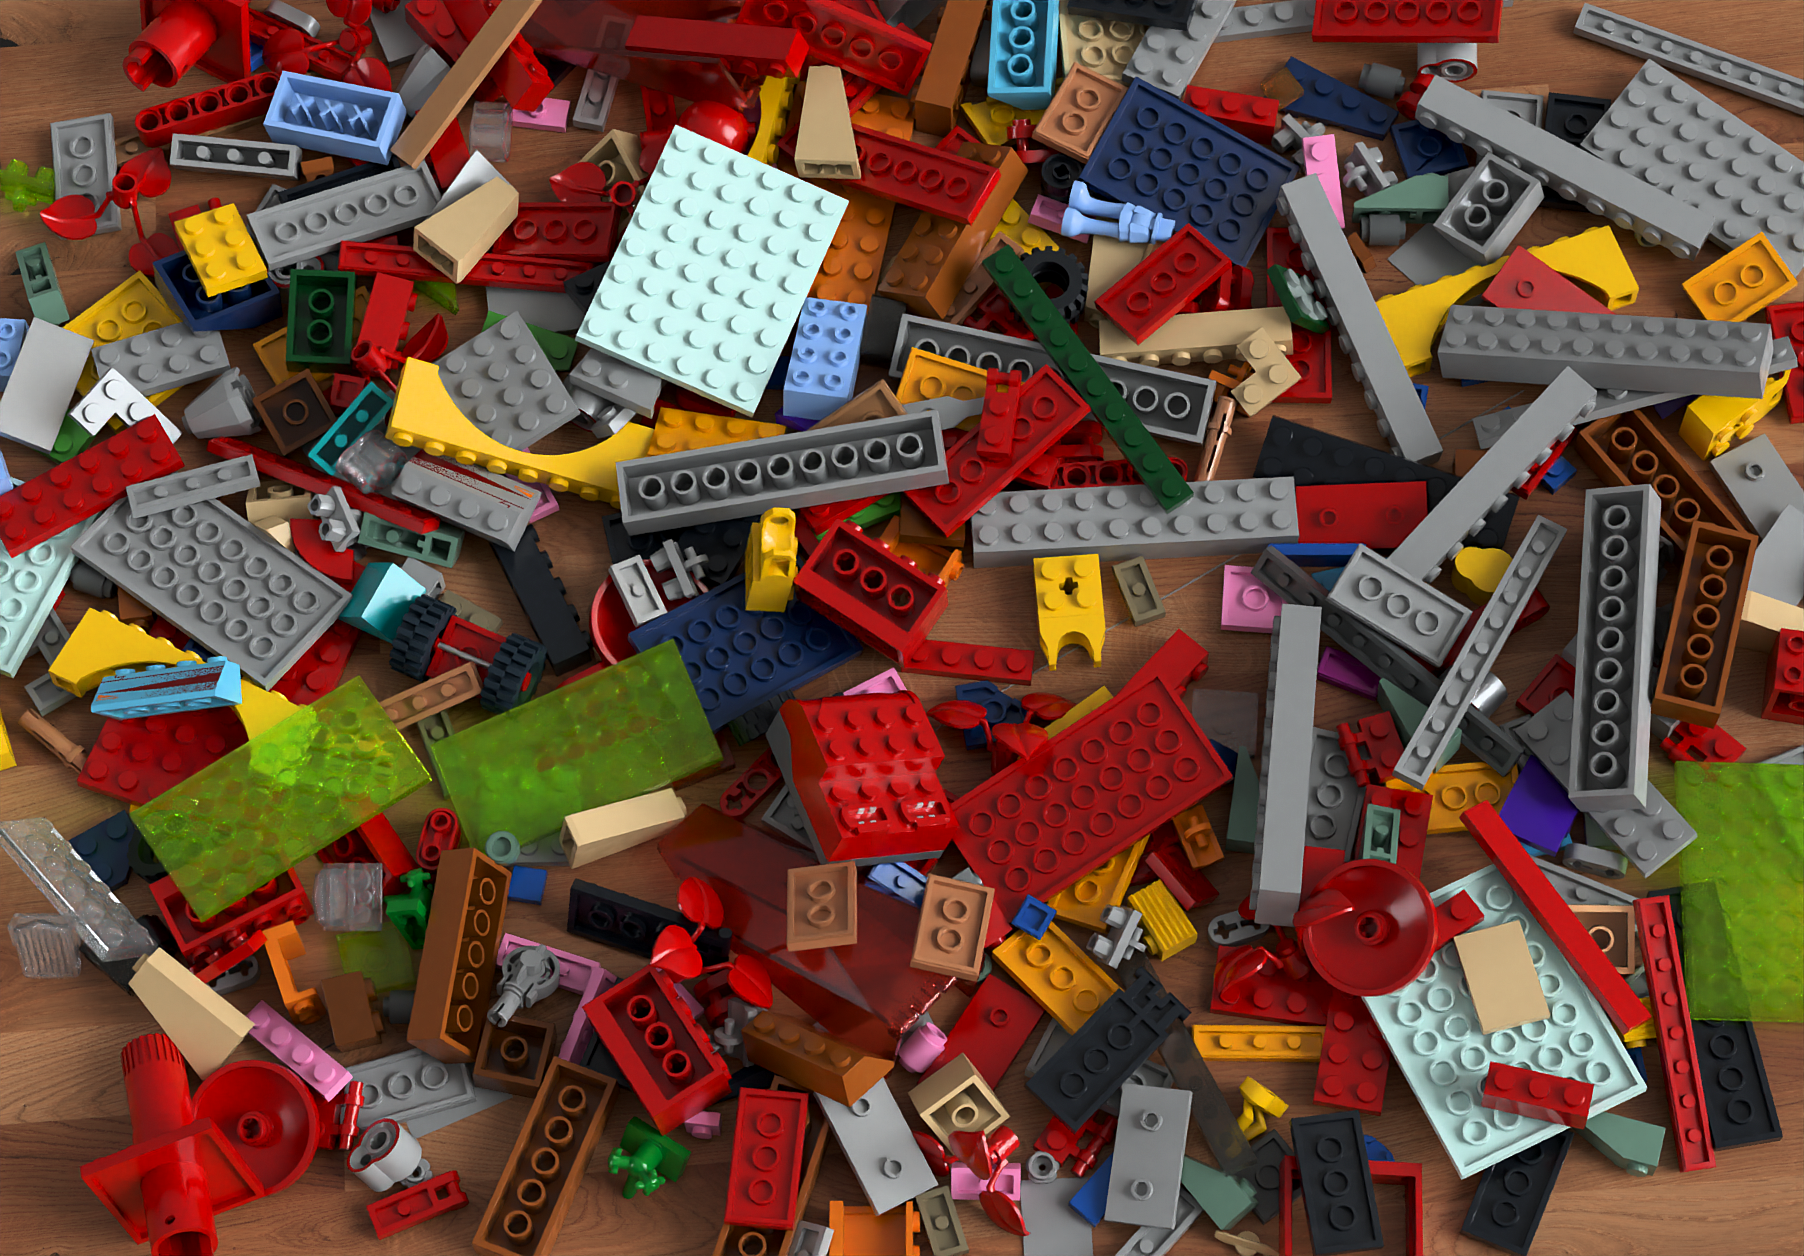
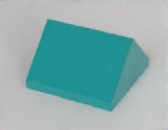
(381, 600)

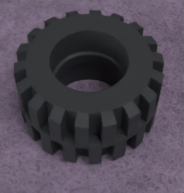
(1062, 271)

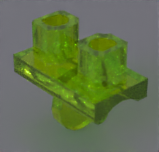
(25, 189)

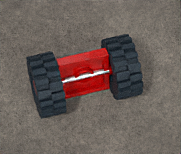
(438, 641)

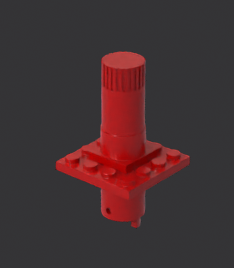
(189, 34)
(178, 1166)

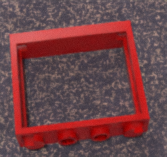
(1381, 1173)

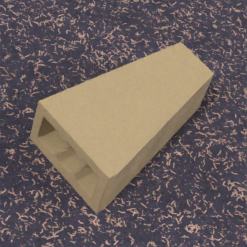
(825, 130)
(467, 228)
(1109, 264)
(1763, 619)
(619, 826)
(189, 1012)

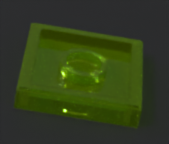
(378, 955)

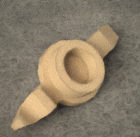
(1246, 1243)

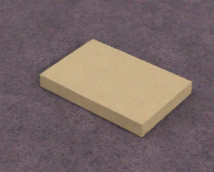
(1501, 977)

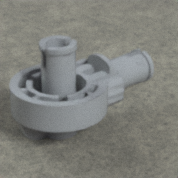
(523, 981)

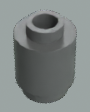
(1382, 80)
(1382, 229)
(92, 582)
(398, 1006)

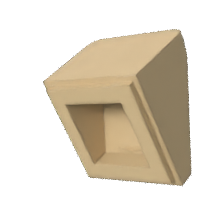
(277, 530)

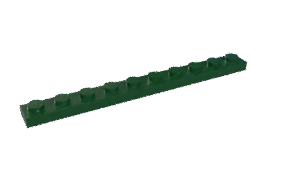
(1088, 379)

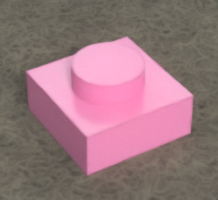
(704, 1125)

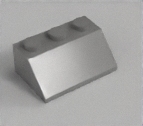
(1489, 210)

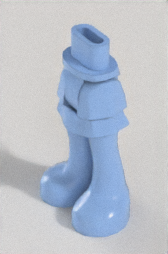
(1134, 225)

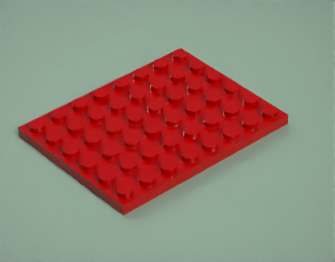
(152, 754)

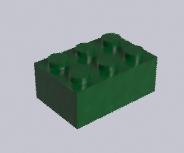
(320, 321)

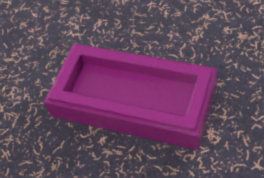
(1347, 673)

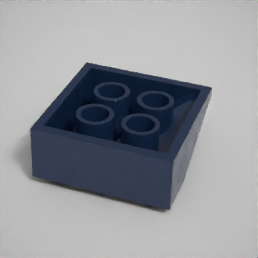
(233, 309)

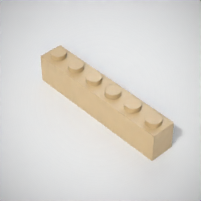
(1198, 337)

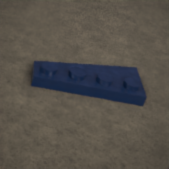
(1338, 104)

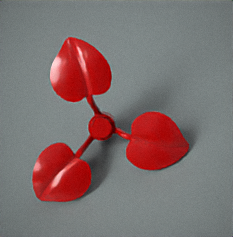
(287, 53)
(146, 173)
(586, 181)
(371, 361)
(1012, 738)
(1290, 954)
(682, 961)
(979, 1156)

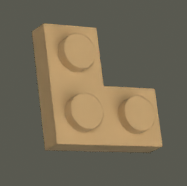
(1271, 376)

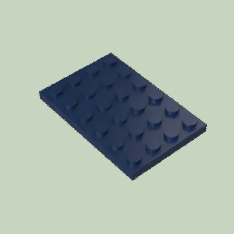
(1188, 169)
(747, 655)

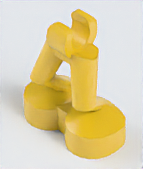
(1262, 1100)

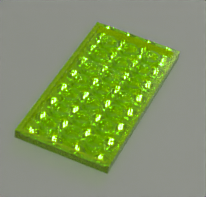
(578, 748)
(280, 798)
(1743, 890)

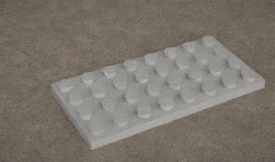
(1706, 159)
(500, 387)
(217, 582)

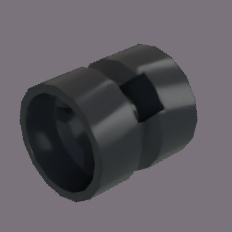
(1058, 176)

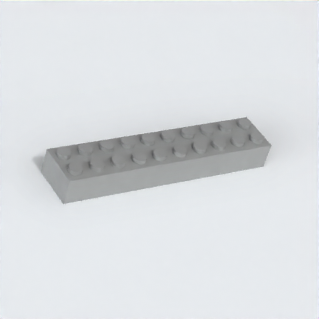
(1607, 350)
(1165, 401)
(782, 472)
(1130, 523)
(1615, 649)
(1285, 765)

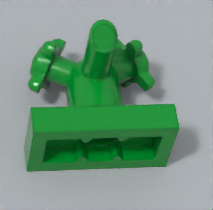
(412, 910)
(648, 1153)

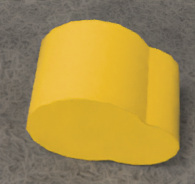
(1479, 572)

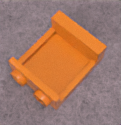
(927, 556)
(283, 945)
(863, 1234)

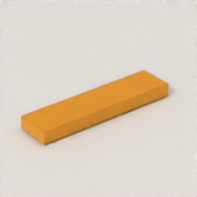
(1258, 1043)

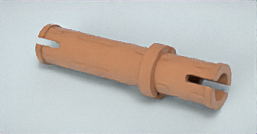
(1225, 409)
(71, 754)

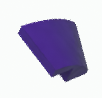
(1538, 809)

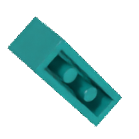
(352, 424)

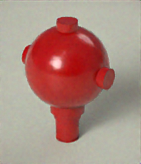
(713, 122)

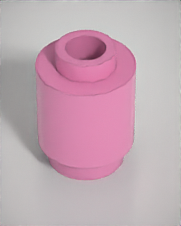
(922, 1048)

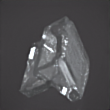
(348, 896)
(45, 945)

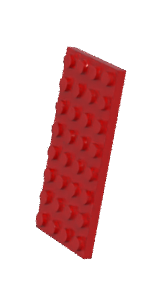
(1087, 794)

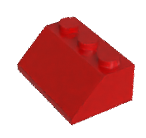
(374, 843)

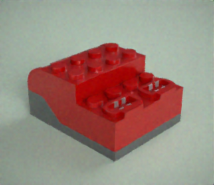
(864, 776)

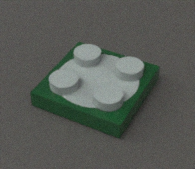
(1298, 299)

